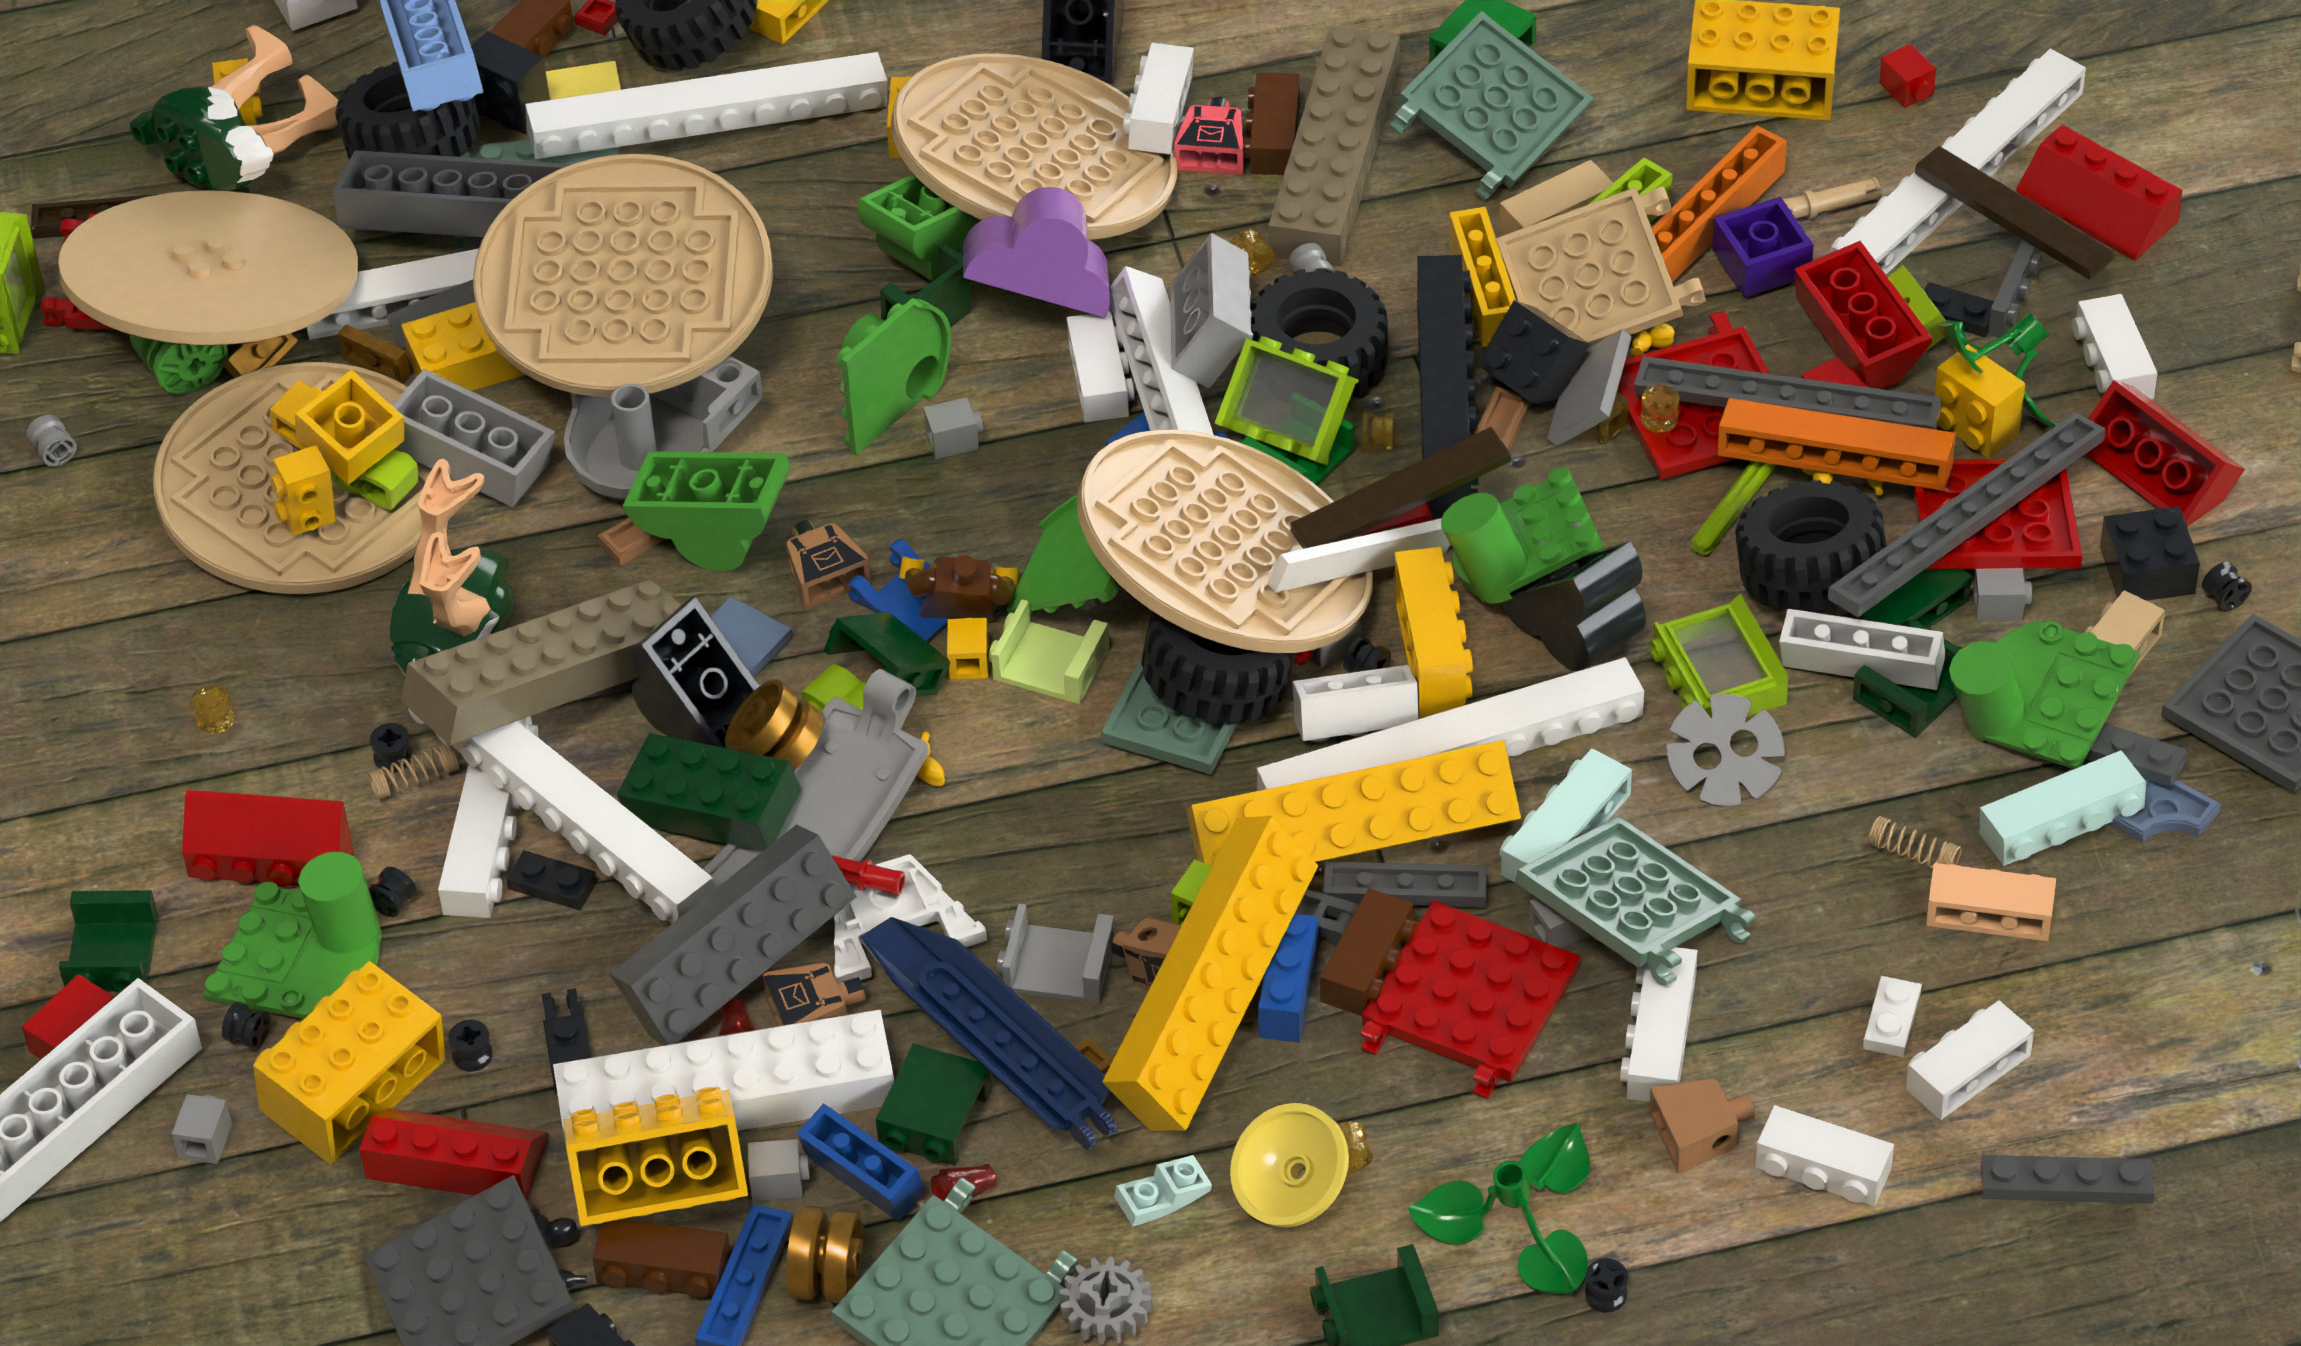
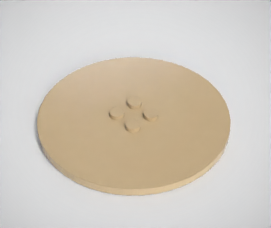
(1011, 124)
(208, 267)
(623, 274)
(220, 498)
(1196, 535)

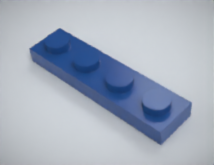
(745, 1277)

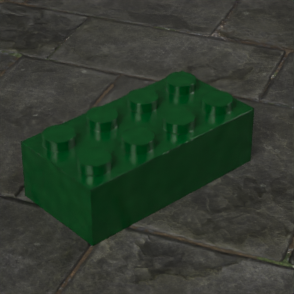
(710, 791)

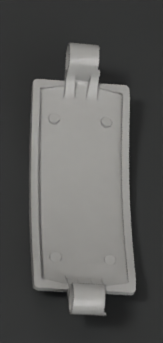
(850, 776)

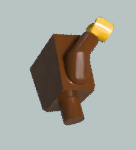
(959, 586)

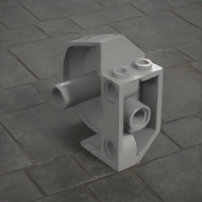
(613, 434)

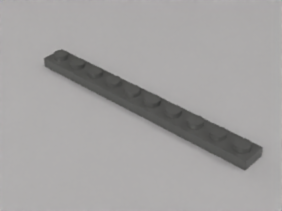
(1965, 514)

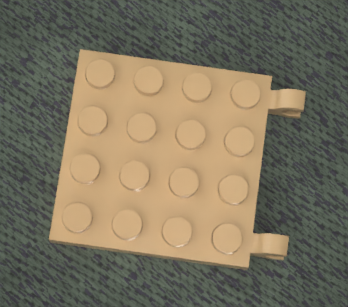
(1599, 267)

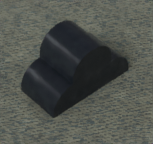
(1083, 35)
(1583, 606)
(690, 677)

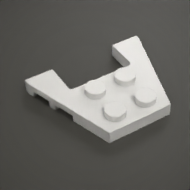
(918, 904)

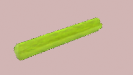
(1730, 507)

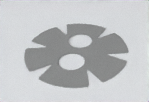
(1727, 718)

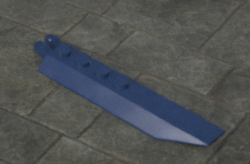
(994, 1027)

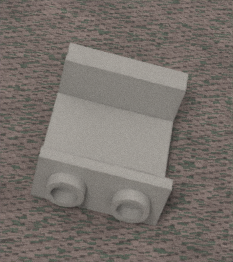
(1056, 960)

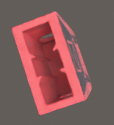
(1211, 139)

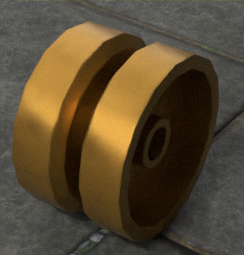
(776, 724)
(824, 1253)

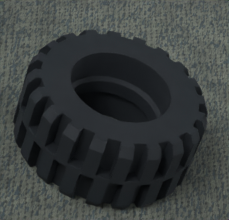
(684, 34)
(379, 118)
(1329, 305)
(1805, 542)
(1208, 682)

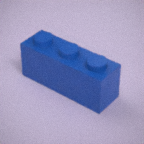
(1289, 981)
(861, 1162)

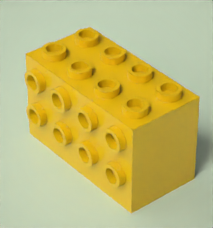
(1762, 59)
(349, 1061)
(654, 1156)

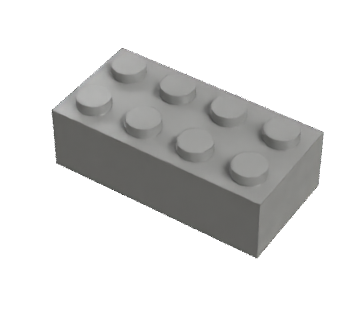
(1210, 311)
(473, 436)

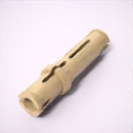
(1811, 203)

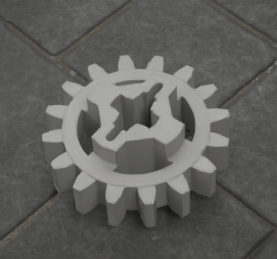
(1124, 1308)

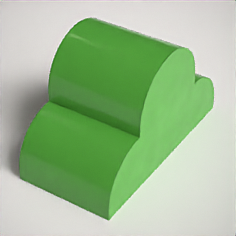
(913, 223)
(707, 502)

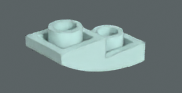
(1170, 1188)

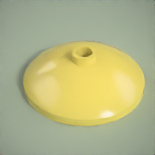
(1272, 1155)

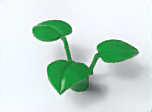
(2019, 338)
(1555, 1161)

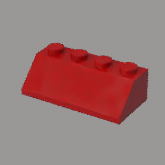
(2100, 192)
(1861, 315)
(2160, 454)
(259, 835)
(448, 1152)

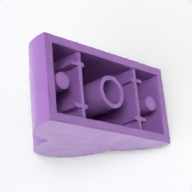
(1041, 253)

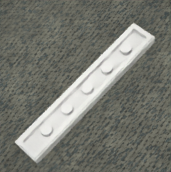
(1353, 555)

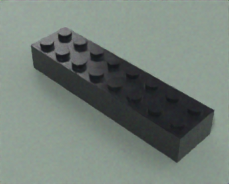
(1445, 363)

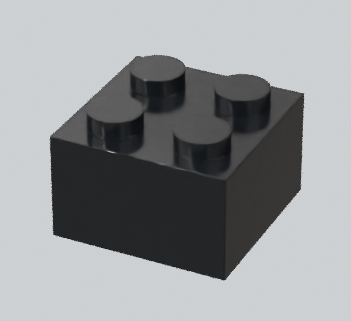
(508, 79)
(1533, 354)
(2150, 553)

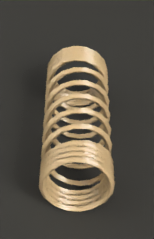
(379, 783)
(1883, 830)

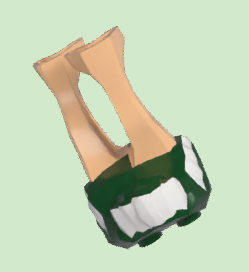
(205, 132)
(450, 593)

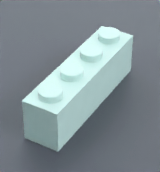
(1576, 806)
(2062, 808)

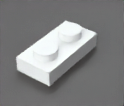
(1892, 1016)

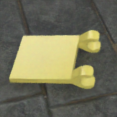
(583, 80)

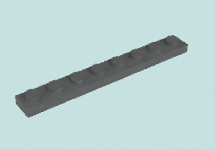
(1717, 384)

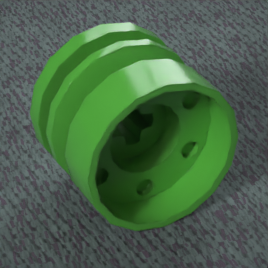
(181, 366)

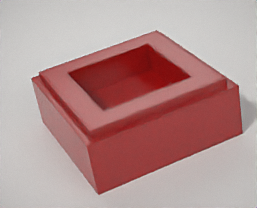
(597, 16)

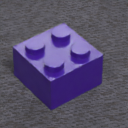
(1761, 246)

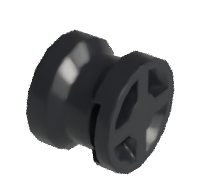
(2226, 586)
(1365, 656)
(390, 744)
(391, 891)
(246, 1025)
(465, 1054)
(1614, 1277)

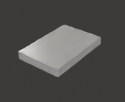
(1590, 389)

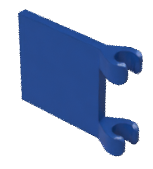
(896, 597)

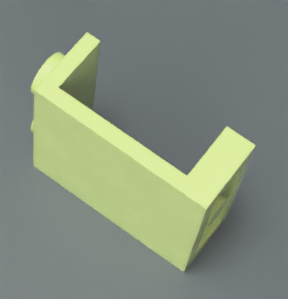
(1047, 657)

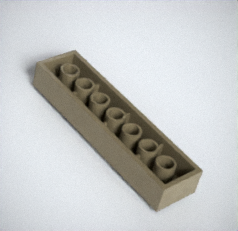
(1335, 143)
(534, 663)

